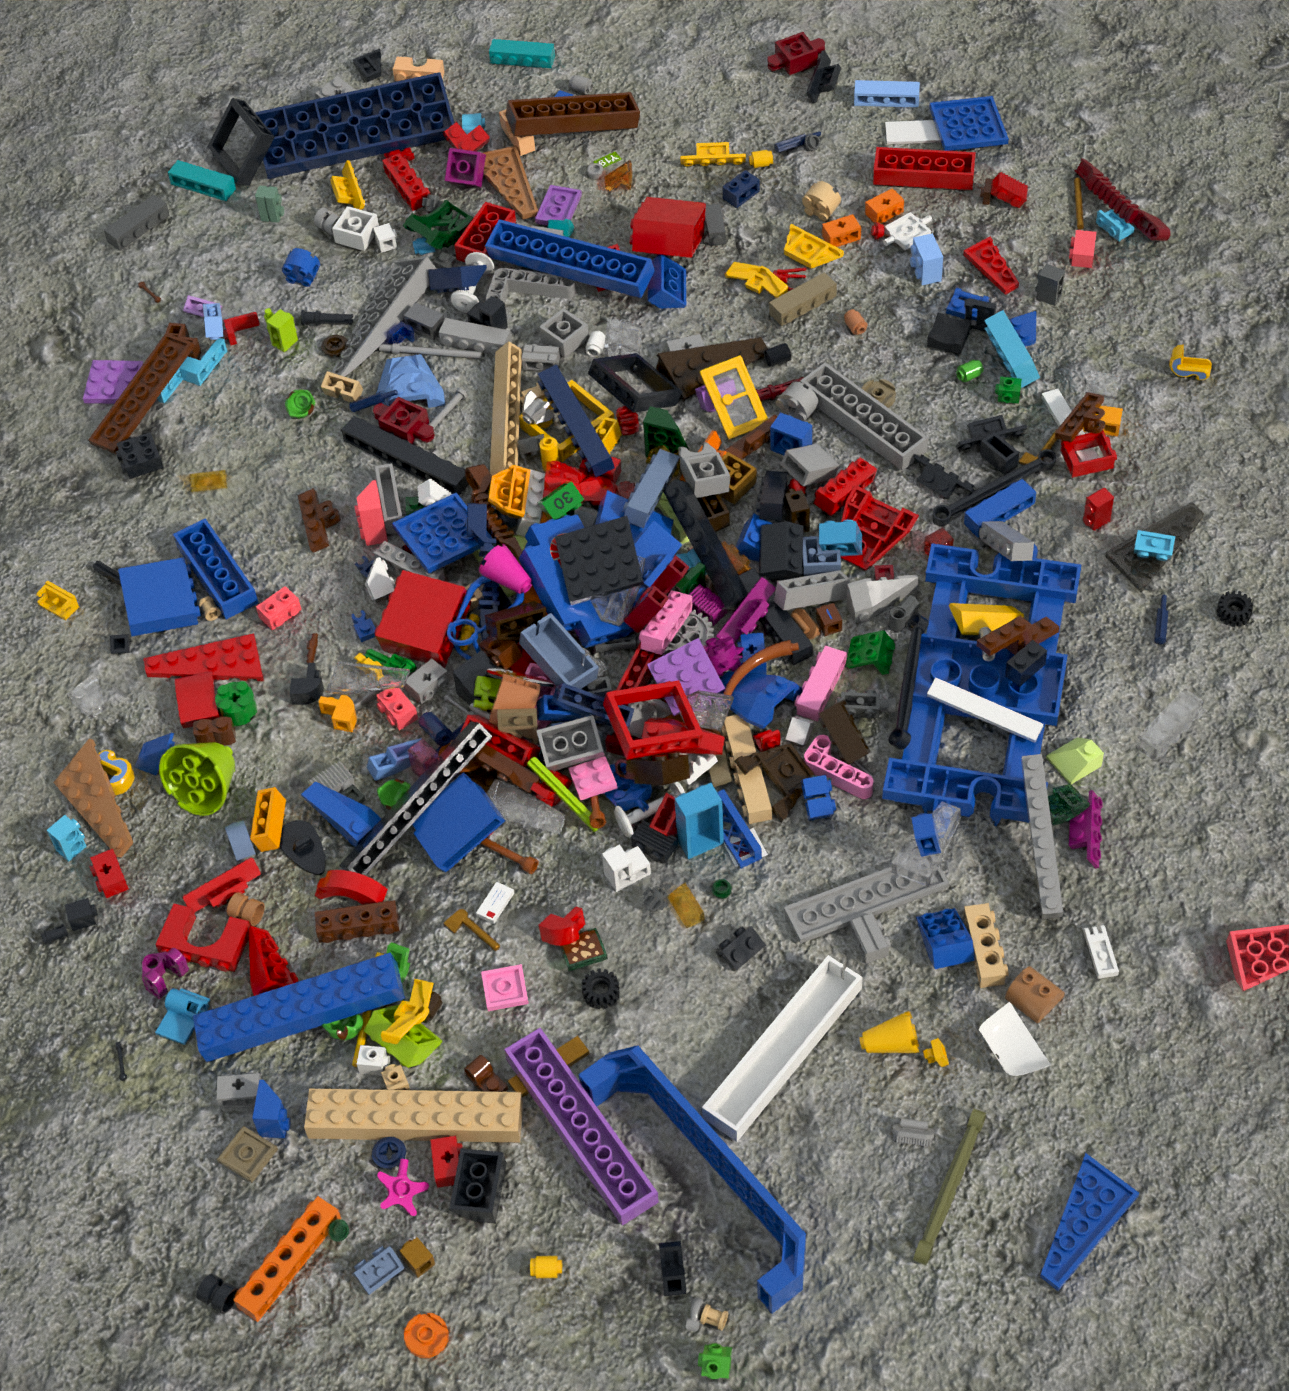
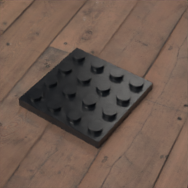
(599, 560)

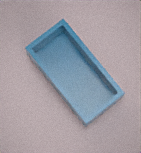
(699, 820)

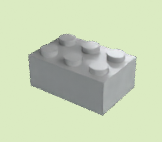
(570, 743)

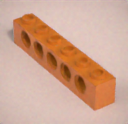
(257, 1305)

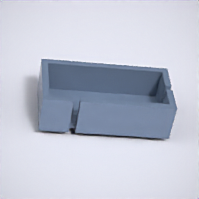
(558, 653)

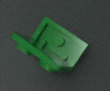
(873, 649)

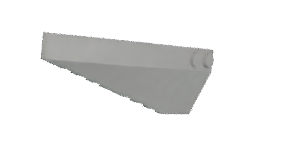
(396, 294)

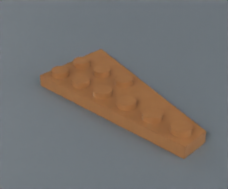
(507, 175)
(93, 797)

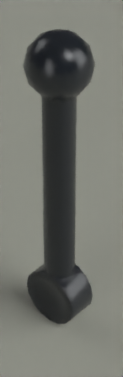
(122, 1076)

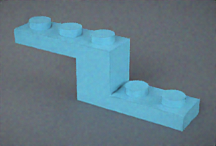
(195, 370)

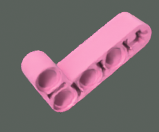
(858, 782)

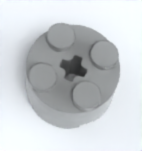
(797, 401)

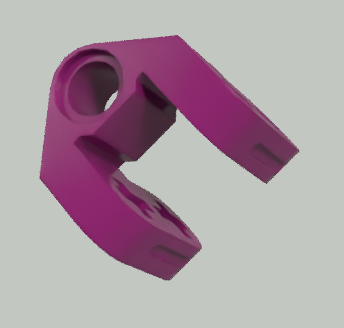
(152, 977)

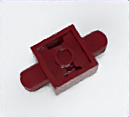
(795, 53)
(404, 420)

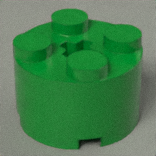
(237, 702)

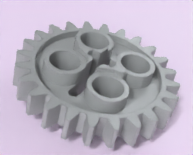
(693, 628)

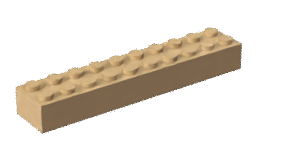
(414, 1115)

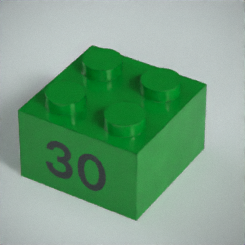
(561, 501)

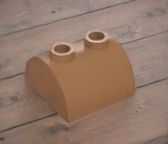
(1033, 994)

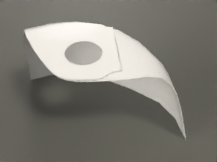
(1012, 1042)

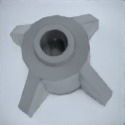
(535, 410)

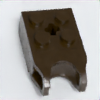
(656, 769)

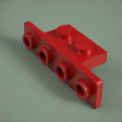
(223, 886)

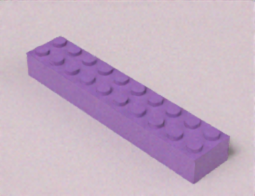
(581, 1126)

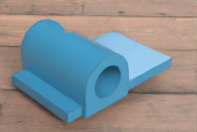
(178, 1021)

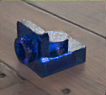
(399, 333)

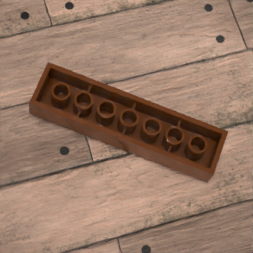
(572, 114)

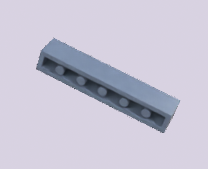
(650, 487)

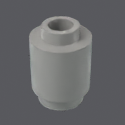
(581, 84)

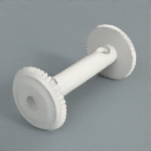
(465, 300)
(625, 821)

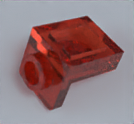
(625, 489)

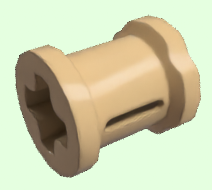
(209, 608)
(714, 1317)

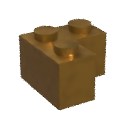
(742, 477)

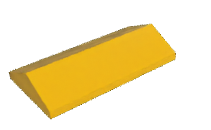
(973, 617)

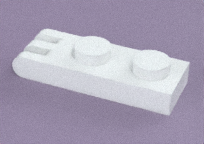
(1101, 952)

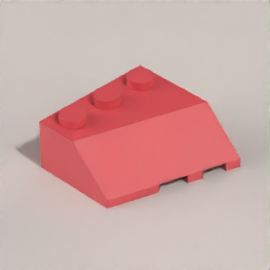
(371, 515)
(1258, 954)

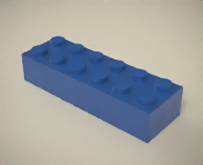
(215, 568)

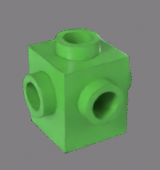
(715, 1361)

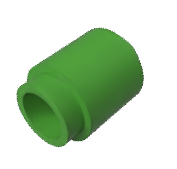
(969, 370)

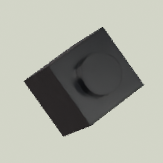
(81, 914)

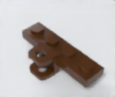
(1083, 416)
(317, 518)

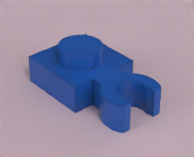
(363, 627)

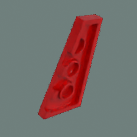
(991, 264)

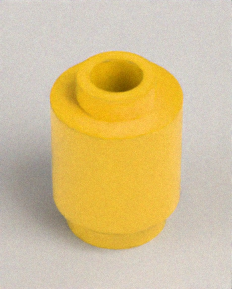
(761, 158)
(545, 1267)

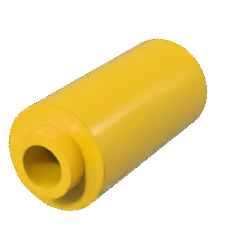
(548, 451)

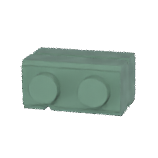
(269, 204)

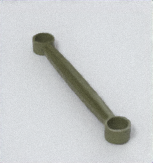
(949, 1187)

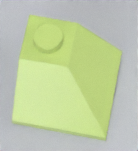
(1076, 759)

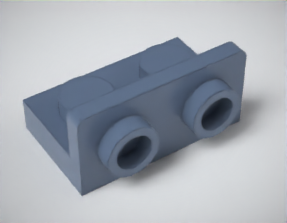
(378, 1269)

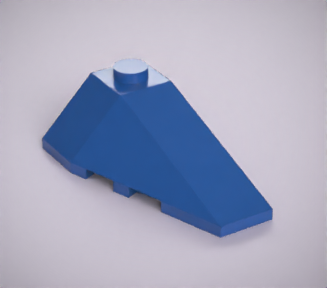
(343, 813)

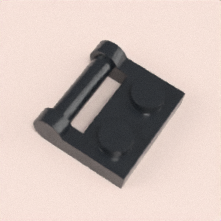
(984, 311)

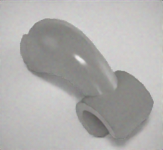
(696, 1307)

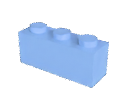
(213, 321)

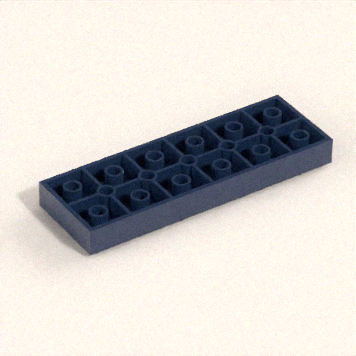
(356, 125)

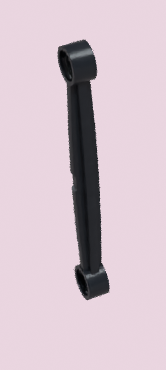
(993, 487)
(899, 736)

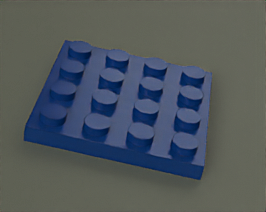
(968, 123)
(438, 533)

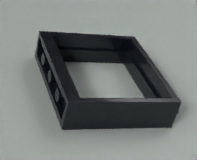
(258, 150)
(604, 373)

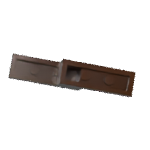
(1017, 635)

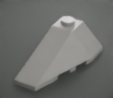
(870, 597)

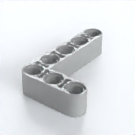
(529, 282)

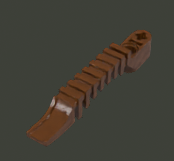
(479, 480)

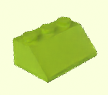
(413, 1046)

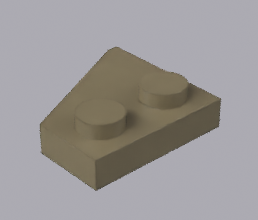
(519, 722)

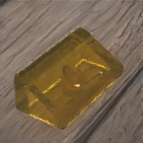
(208, 480)
(686, 906)

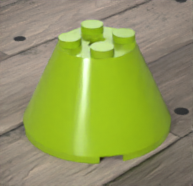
(198, 775)

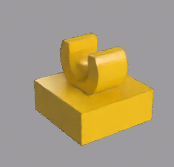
(936, 1053)

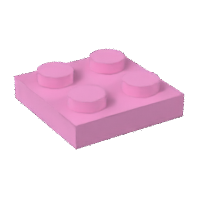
(592, 778)
(504, 987)

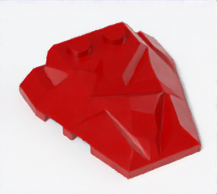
(589, 486)

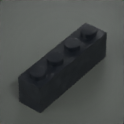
(772, 495)

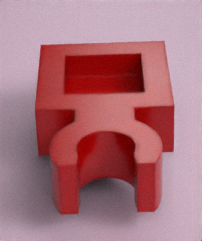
(406, 153)

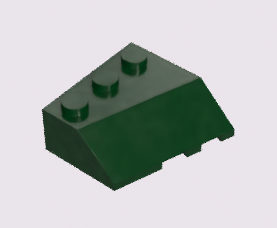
(661, 430)

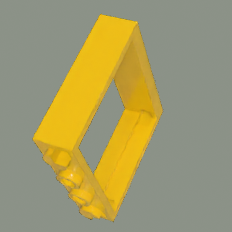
(566, 448)

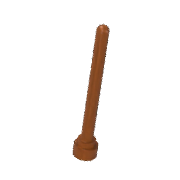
(597, 818)
(528, 864)

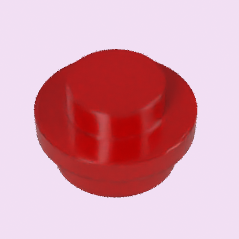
(877, 230)

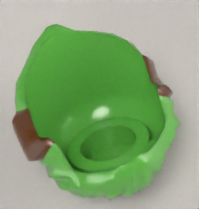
(299, 403)
(392, 791)
(345, 1028)

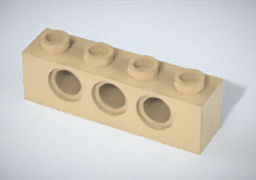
(987, 974)

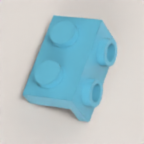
(1114, 224)
(1154, 545)

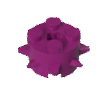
(723, 654)

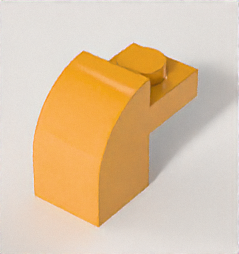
(342, 712)

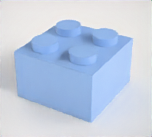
(926, 259)

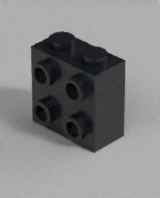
(139, 456)

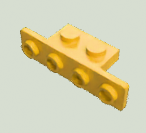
(713, 153)
(347, 188)

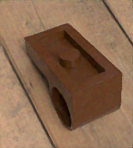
(482, 1076)

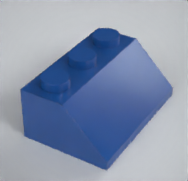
(667, 284)

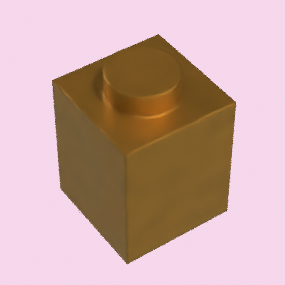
(417, 1256)

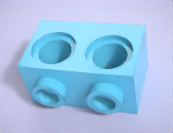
(67, 837)

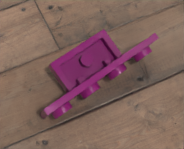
(748, 612)
(1085, 830)

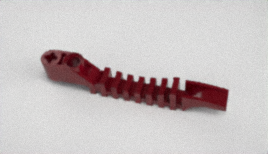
(1101, 186)

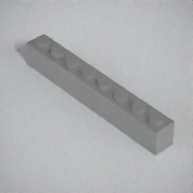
(1042, 836)

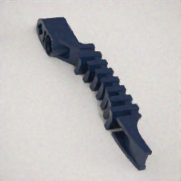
(477, 530)

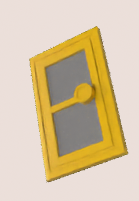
(734, 397)

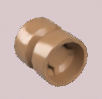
(245, 909)

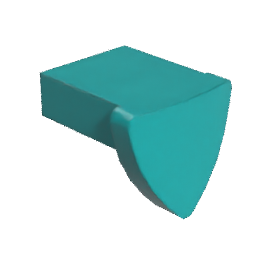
(565, 225)

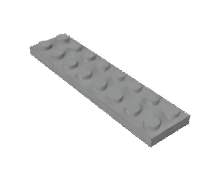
(863, 896)

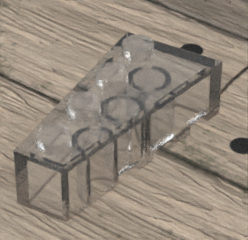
(923, 869)

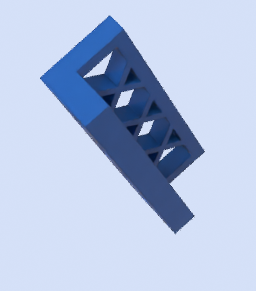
(741, 831)

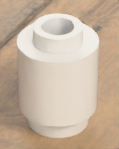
(595, 344)

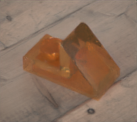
(619, 176)

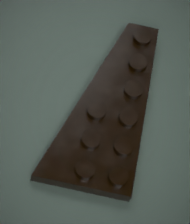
(684, 364)

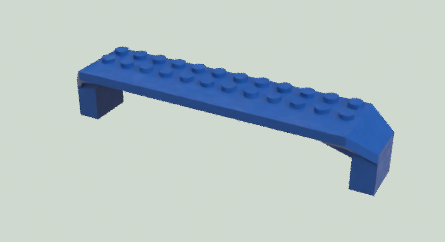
(636, 1073)

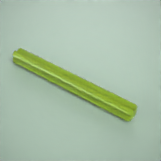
(561, 791)

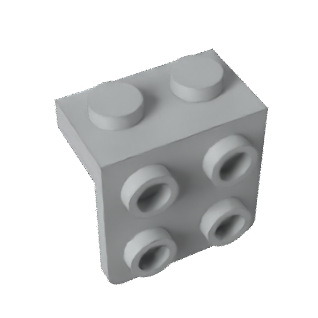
(645, 710)

